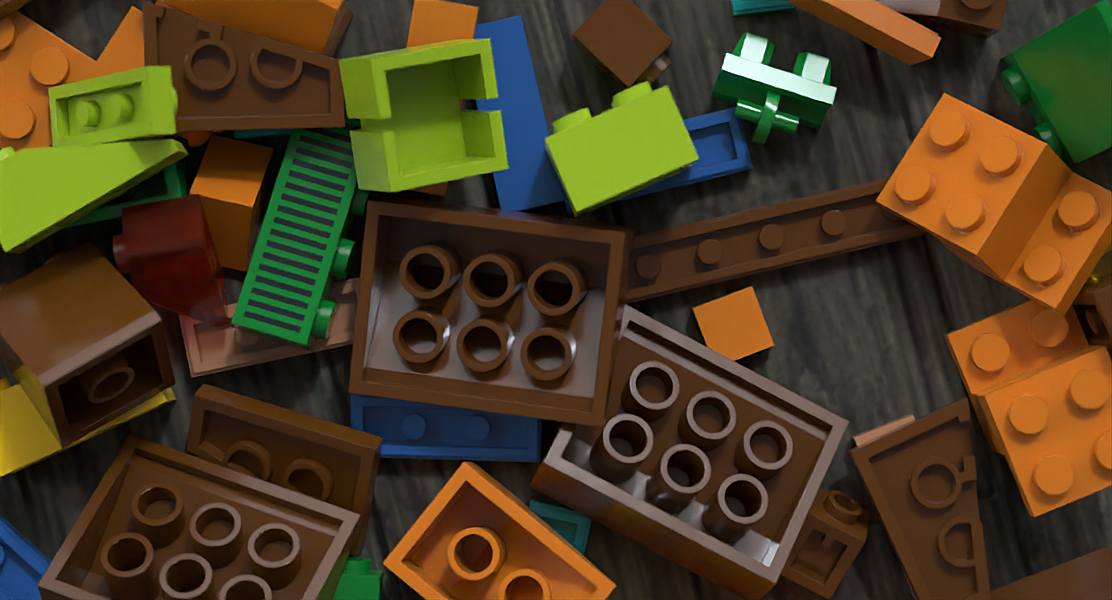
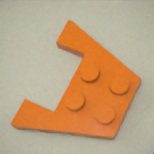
(38, 59)

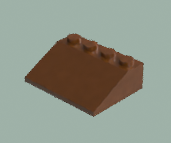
(490, 309)
(695, 459)
(197, 532)

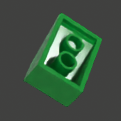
(1067, 83)

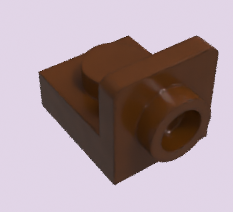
(827, 542)

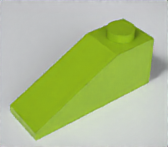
(58, 185)

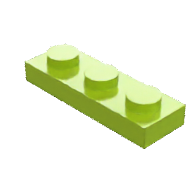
(114, 108)

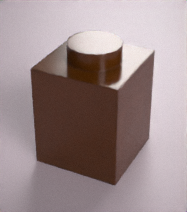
(624, 43)

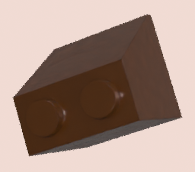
(82, 342)

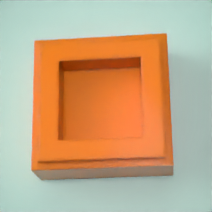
(733, 324)

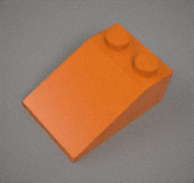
(490, 546)

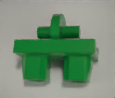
(771, 95)

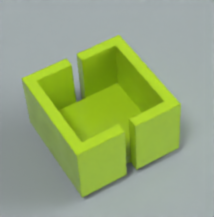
(414, 118)
(619, 149)

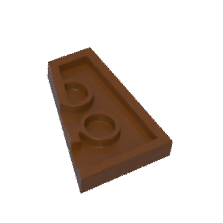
(240, 78)
(287, 450)
(928, 502)

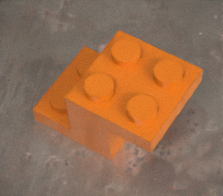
(1002, 203)
(1040, 400)

